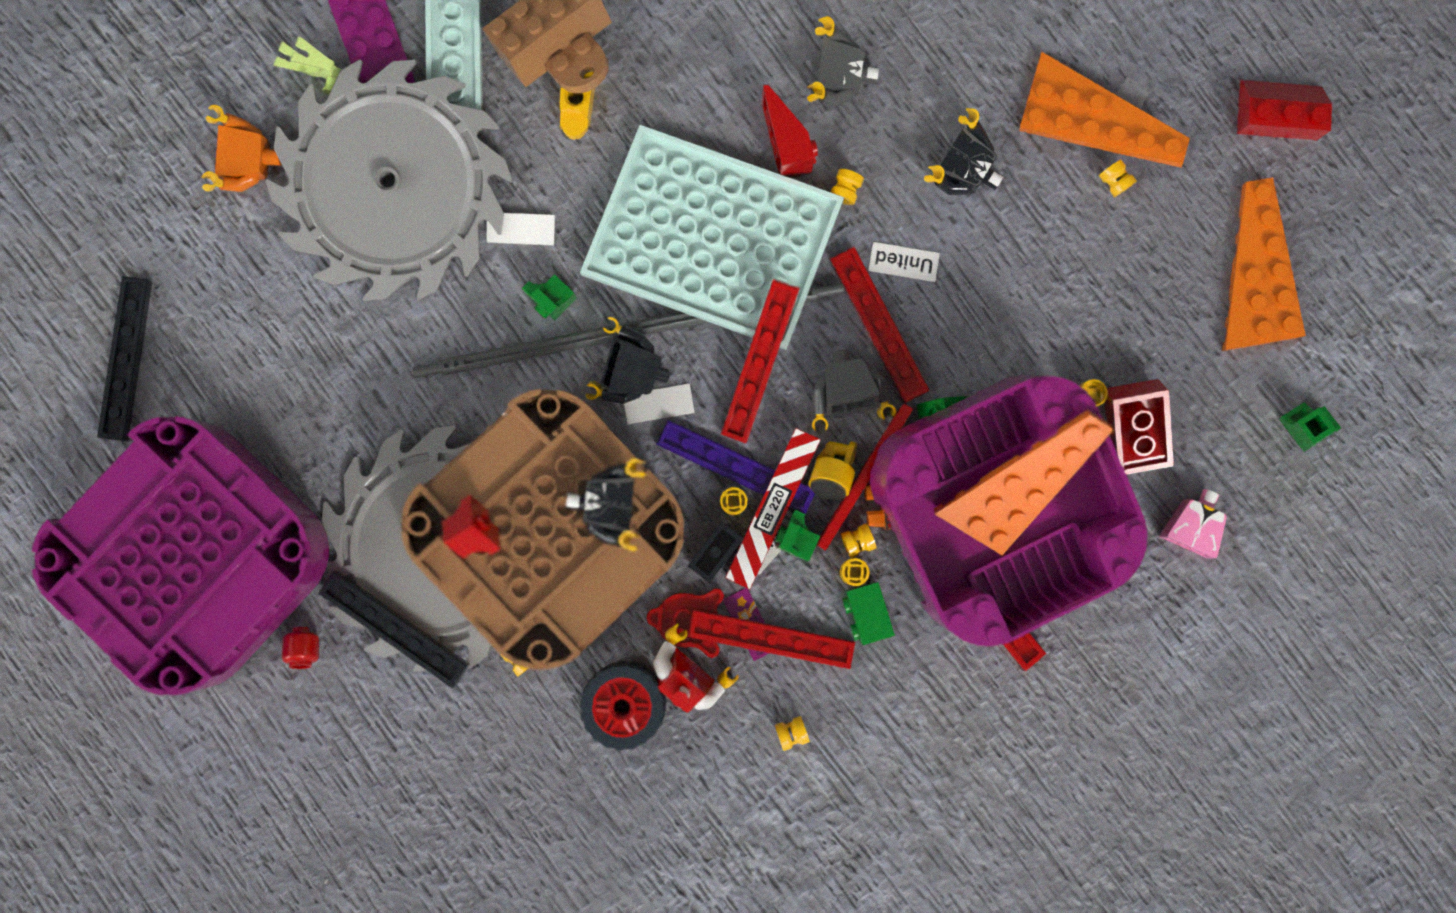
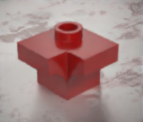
(471, 529)

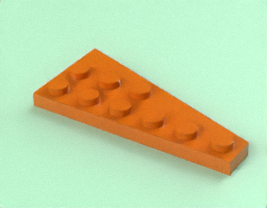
(1084, 113)
(1262, 282)
(1018, 490)

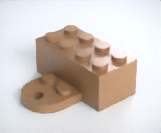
(554, 39)

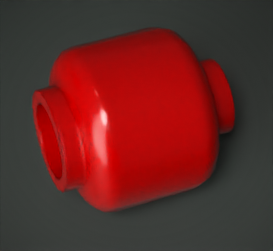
(300, 648)

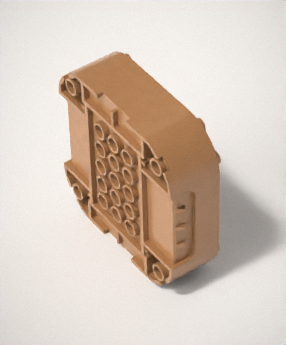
(551, 579)

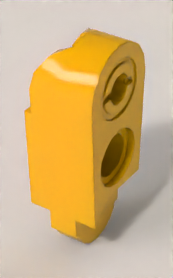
(576, 117)

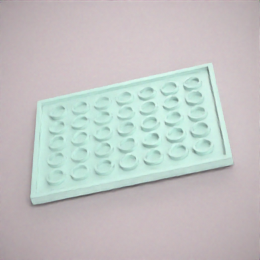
(709, 232)

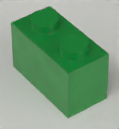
(868, 613)

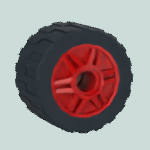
(609, 723)

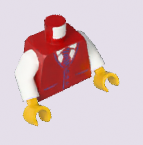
(683, 679)

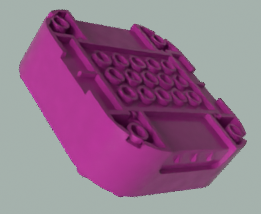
(1067, 556)
(181, 557)

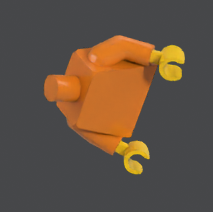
(240, 155)

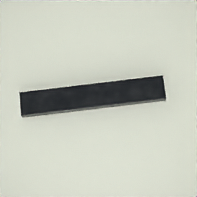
(124, 359)
(394, 629)

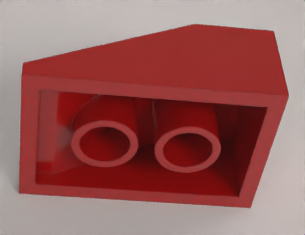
(789, 138)
(1140, 425)

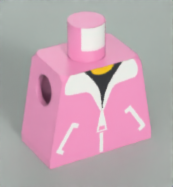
(1197, 525)

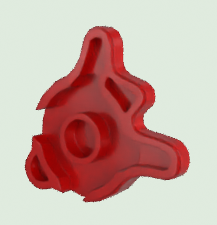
(678, 610)

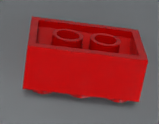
(1283, 110)

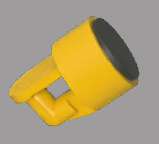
(831, 476)

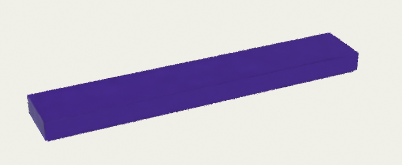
(726, 462)

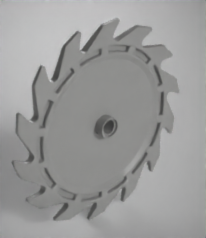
(341, 169)
(373, 550)

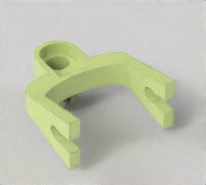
(314, 65)

